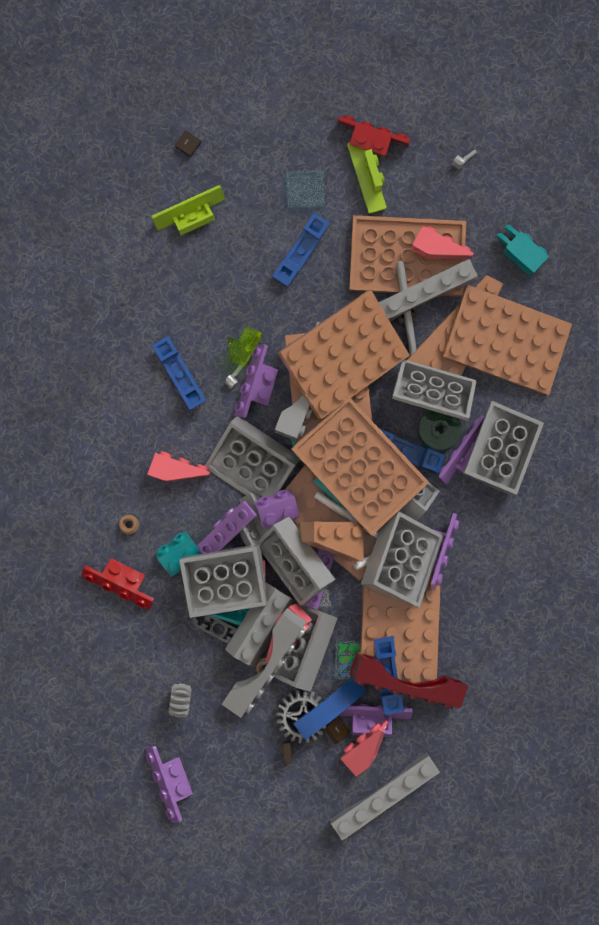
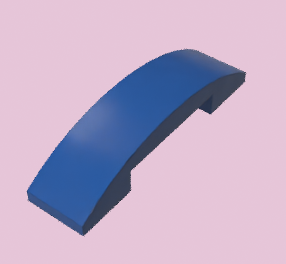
(301, 250)
(179, 373)
(416, 454)
(385, 652)
(329, 708)

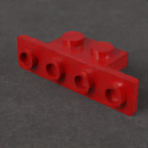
(367, 137)
(121, 581)

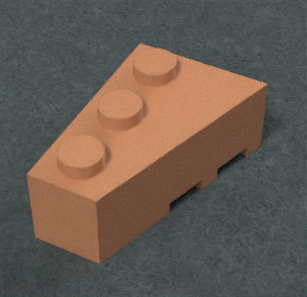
(337, 538)

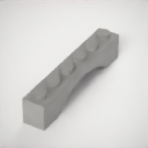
(435, 286)
(293, 418)
(284, 633)
(389, 794)

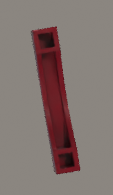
(442, 690)

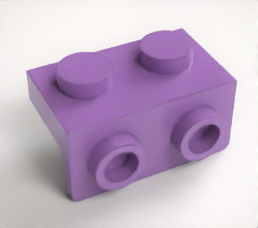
(276, 508)

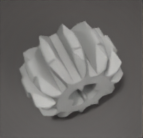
(180, 700)

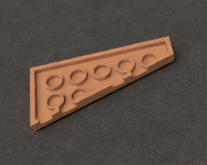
(432, 349)

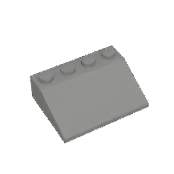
(434, 389)
(503, 448)
(251, 460)
(402, 559)
(224, 580)

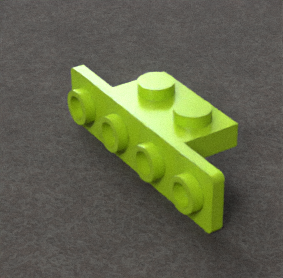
(369, 178)
(191, 212)

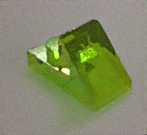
(241, 349)

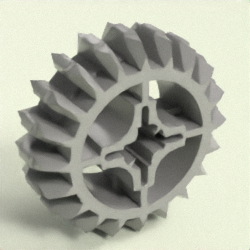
(293, 715)

